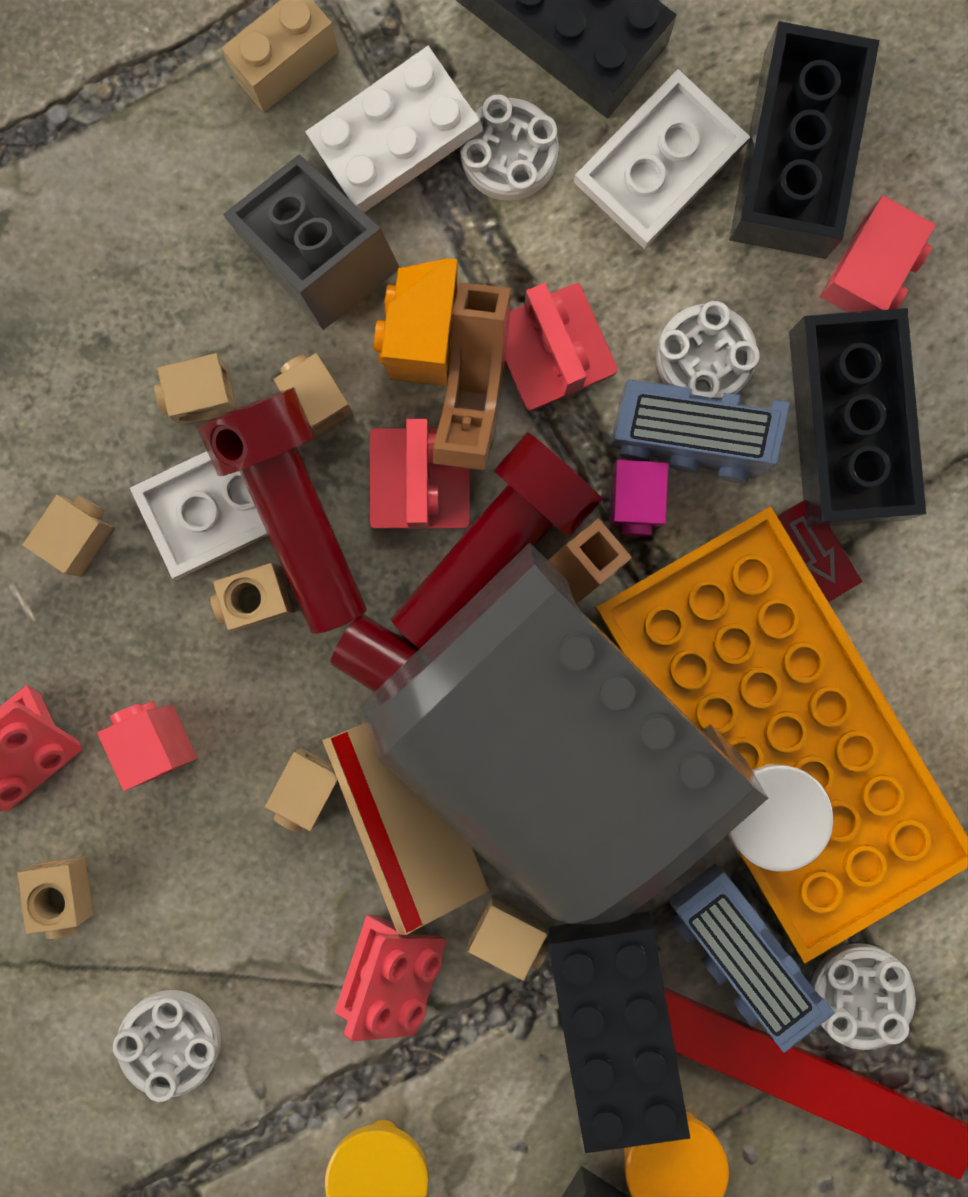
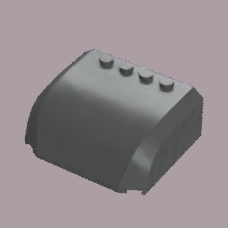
(557, 751)

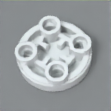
(513, 152)
(707, 351)
(789, 825)
(868, 994)
(168, 1044)

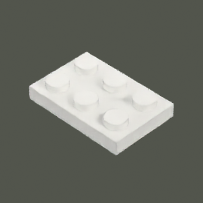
(394, 130)
(661, 159)
(197, 514)

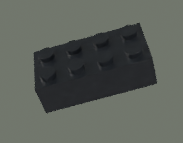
(585, 44)
(804, 140)
(857, 418)
(617, 1033)

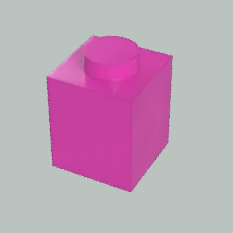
(638, 496)

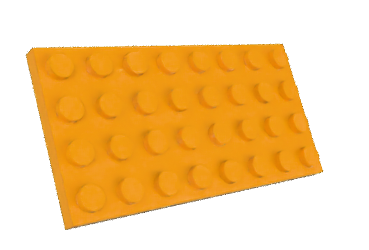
(762, 658)

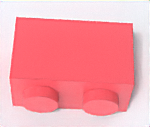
(879, 259)
(145, 743)

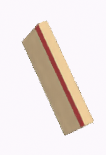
(412, 851)

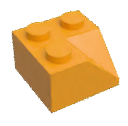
(417, 327)

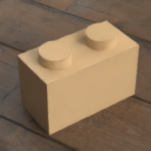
(280, 50)

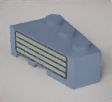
(698, 430)
(749, 957)

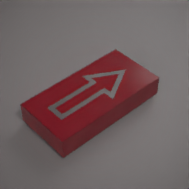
(820, 553)

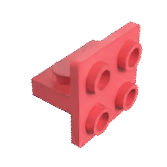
(555, 346)
(408, 487)
(29, 746)
(388, 981)

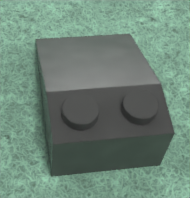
(313, 241)

